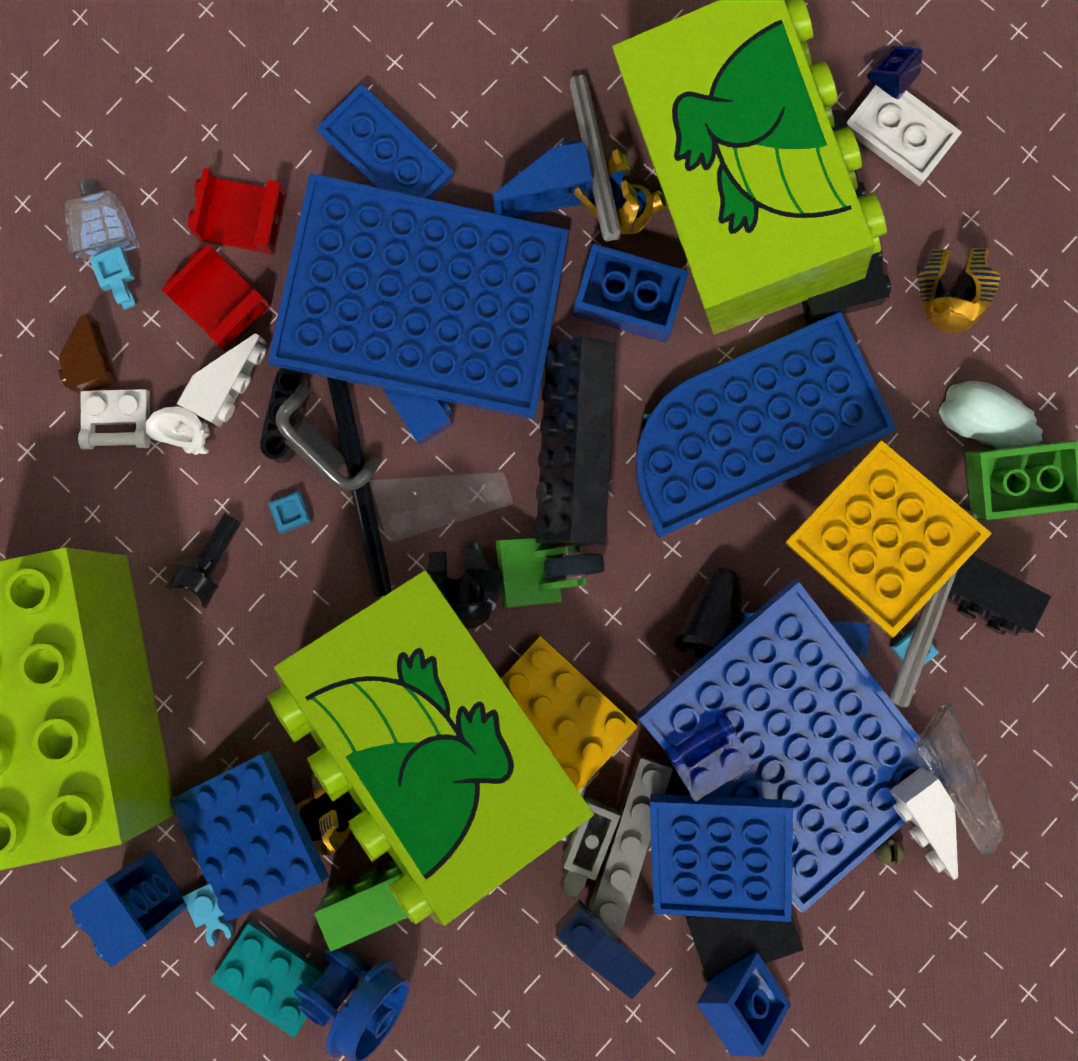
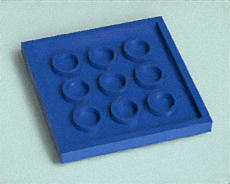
(249, 837)
(722, 857)

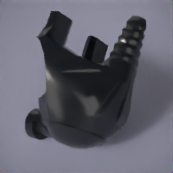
(472, 595)

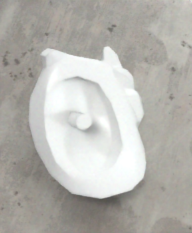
(178, 428)

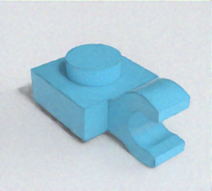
(113, 273)

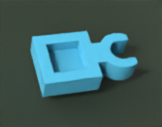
(205, 910)

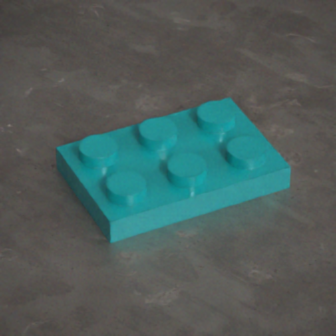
(264, 975)

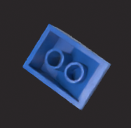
(546, 183)

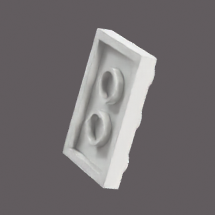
(903, 132)

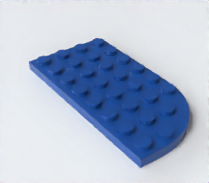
(757, 424)

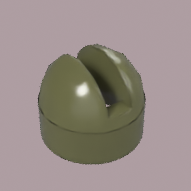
(884, 854)

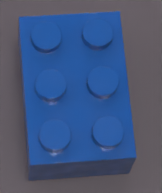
(630, 293)

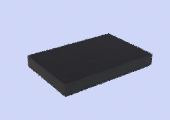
(728, 940)

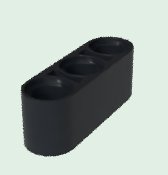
(278, 396)

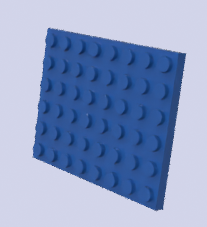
(419, 297)
(811, 728)

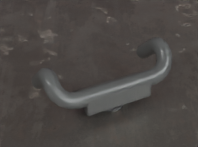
(316, 449)

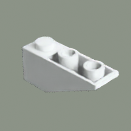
(218, 384)
(932, 815)

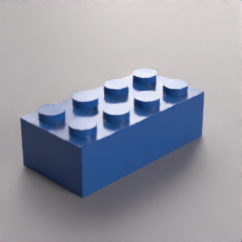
(128, 908)

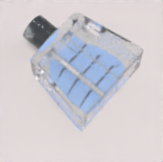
(97, 223)

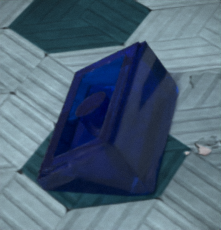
(897, 70)

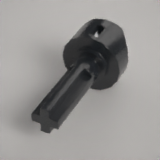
(197, 578)

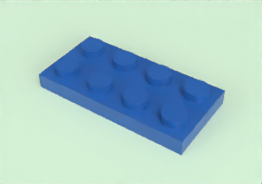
(383, 147)

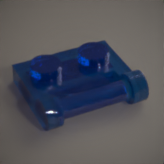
(714, 765)

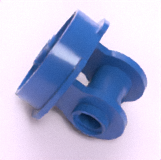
(368, 1012)

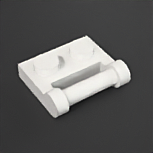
(114, 408)

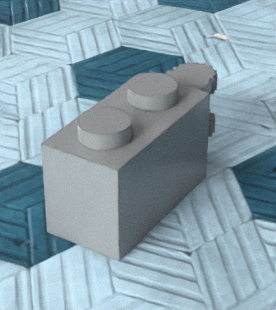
(587, 848)

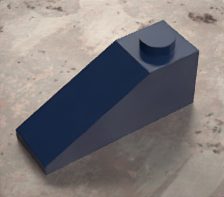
(603, 950)

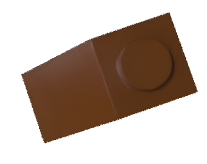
(86, 358)

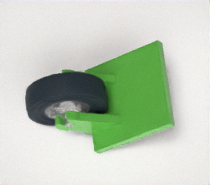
(532, 570)

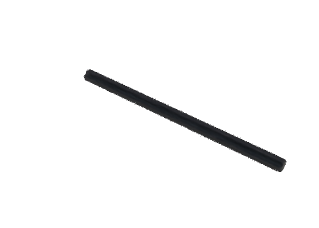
(362, 496)

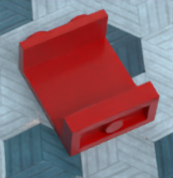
(237, 213)
(215, 296)

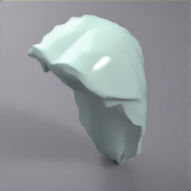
(989, 415)

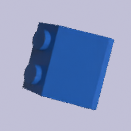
(745, 1006)

